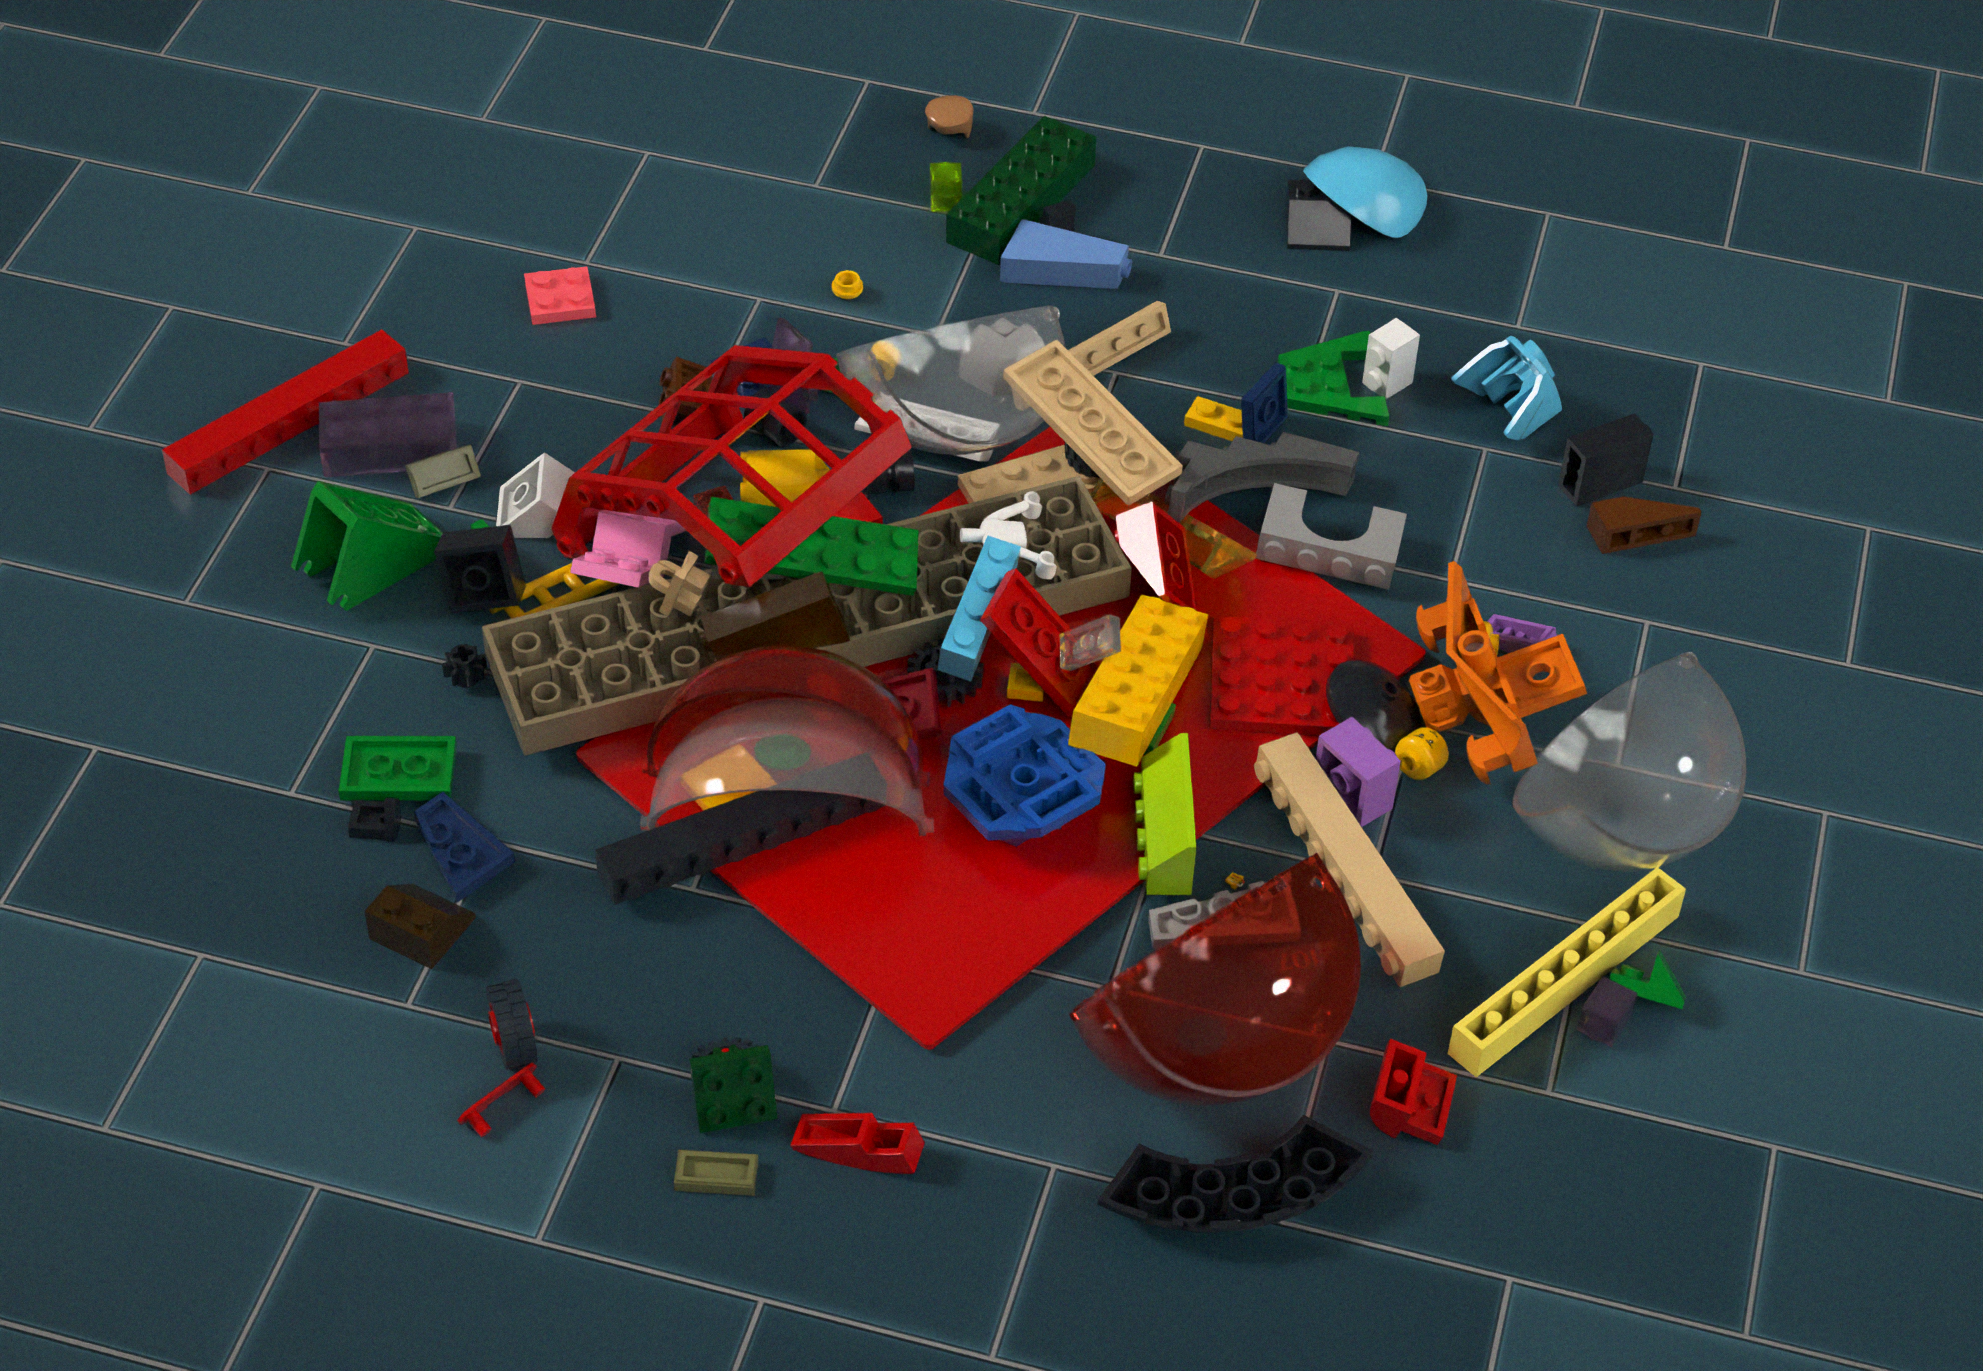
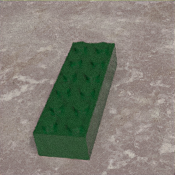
(1019, 186)

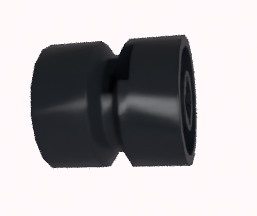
(771, 426)
(898, 476)

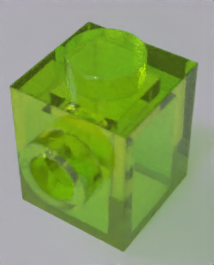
(945, 186)

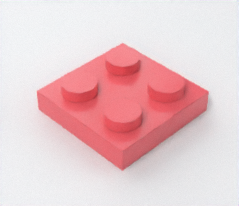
(559, 295)

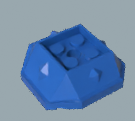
(1020, 775)

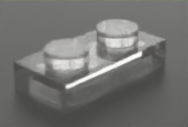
(1090, 642)

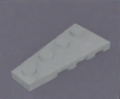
(1172, 920)

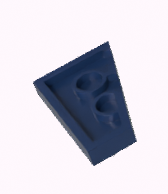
(461, 845)

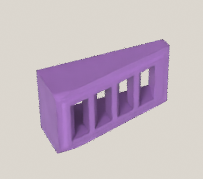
(1525, 632)

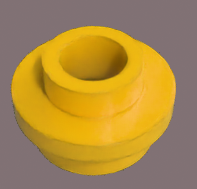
(847, 285)

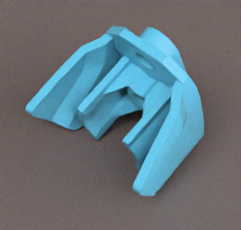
(1509, 368)

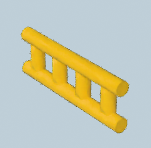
(540, 585)

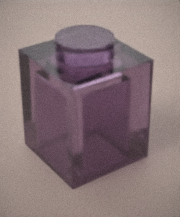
(1606, 1011)

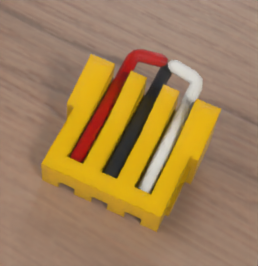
(1235, 880)

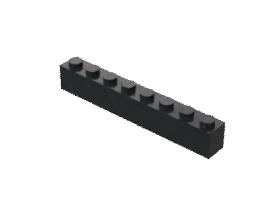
(719, 837)

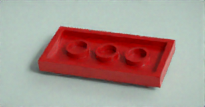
(1031, 635)

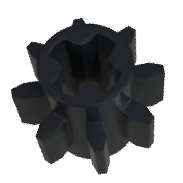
(464, 665)

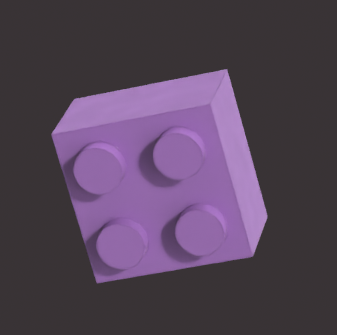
(1359, 769)

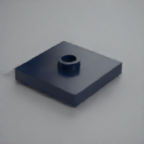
(1265, 405)

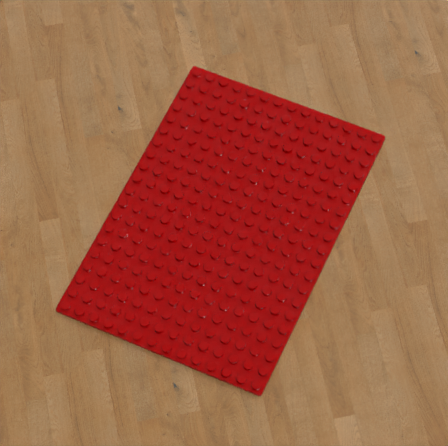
(955, 919)

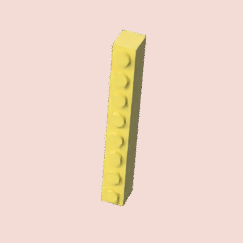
(1565, 972)

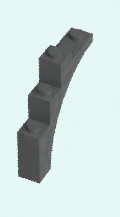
(1252, 464)

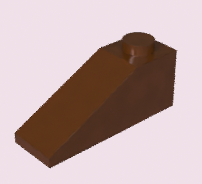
(1635, 523)

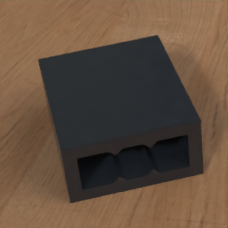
(1605, 459)

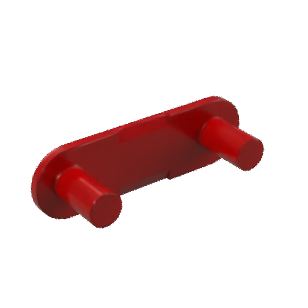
(472, 1114)

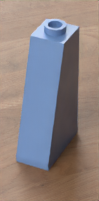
(1063, 258)

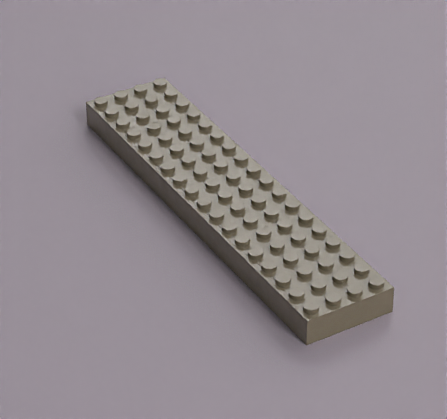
(621, 660)

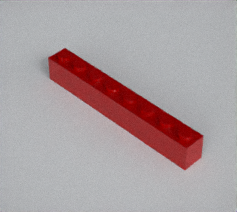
(283, 411)

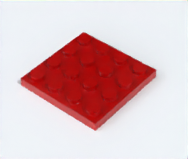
(1275, 673)

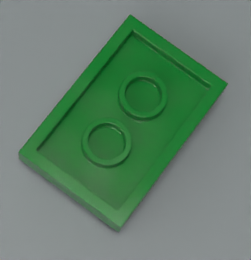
(397, 767)

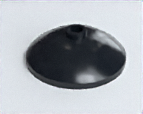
(1373, 699)

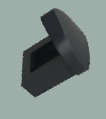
(1059, 215)
(375, 819)

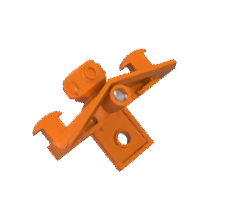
(1488, 686)

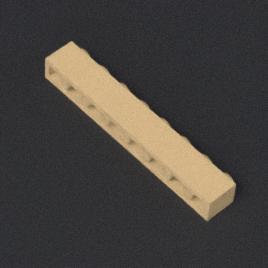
(1330, 829)

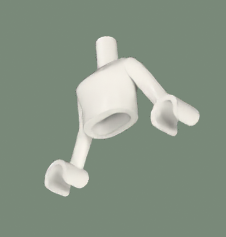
(1014, 532)

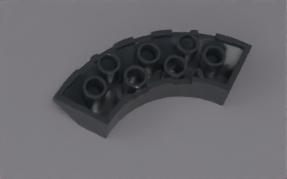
(1236, 1191)

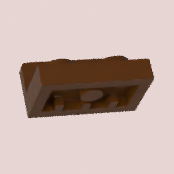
(677, 376)

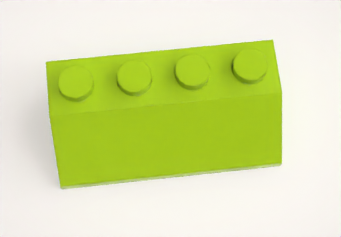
(1166, 819)

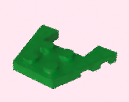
(1320, 384)

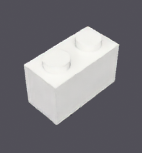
(1390, 358)

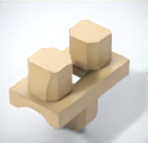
(686, 585)

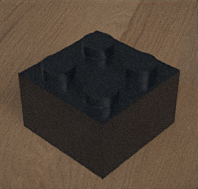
(480, 569)

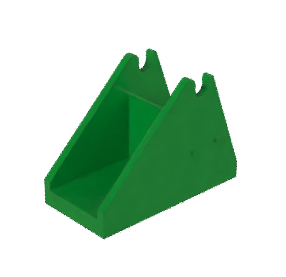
(367, 536)

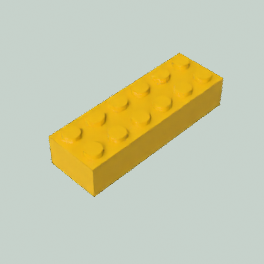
(1140, 682)

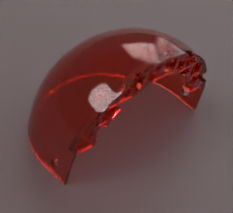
(1235, 998)

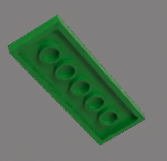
(842, 548)

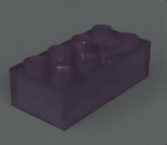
(385, 432)

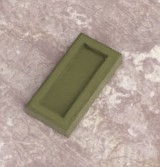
(443, 471)
(716, 1172)

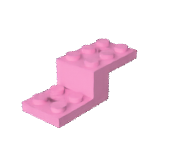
(626, 547)

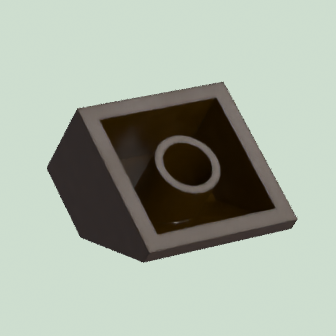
(416, 922)

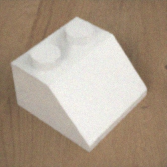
(533, 498)

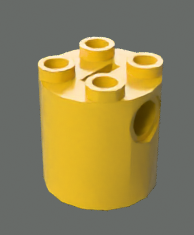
(785, 470)

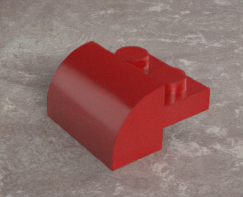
(1411, 1094)

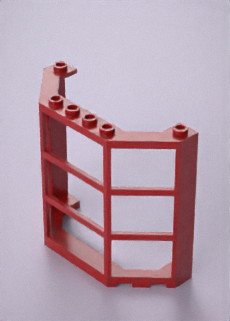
(640, 487)

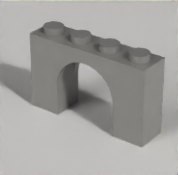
(1362, 560)

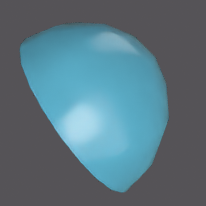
(1372, 187)

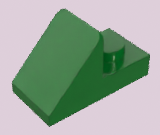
(1660, 987)

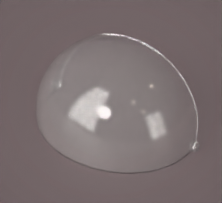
(951, 379)
(786, 747)
(1639, 773)

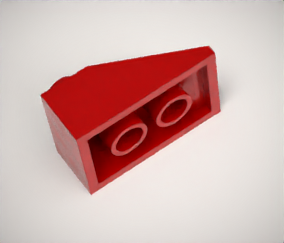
(1158, 551)

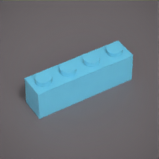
(966, 633)

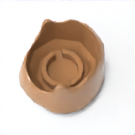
(950, 115)

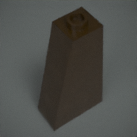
(789, 615)

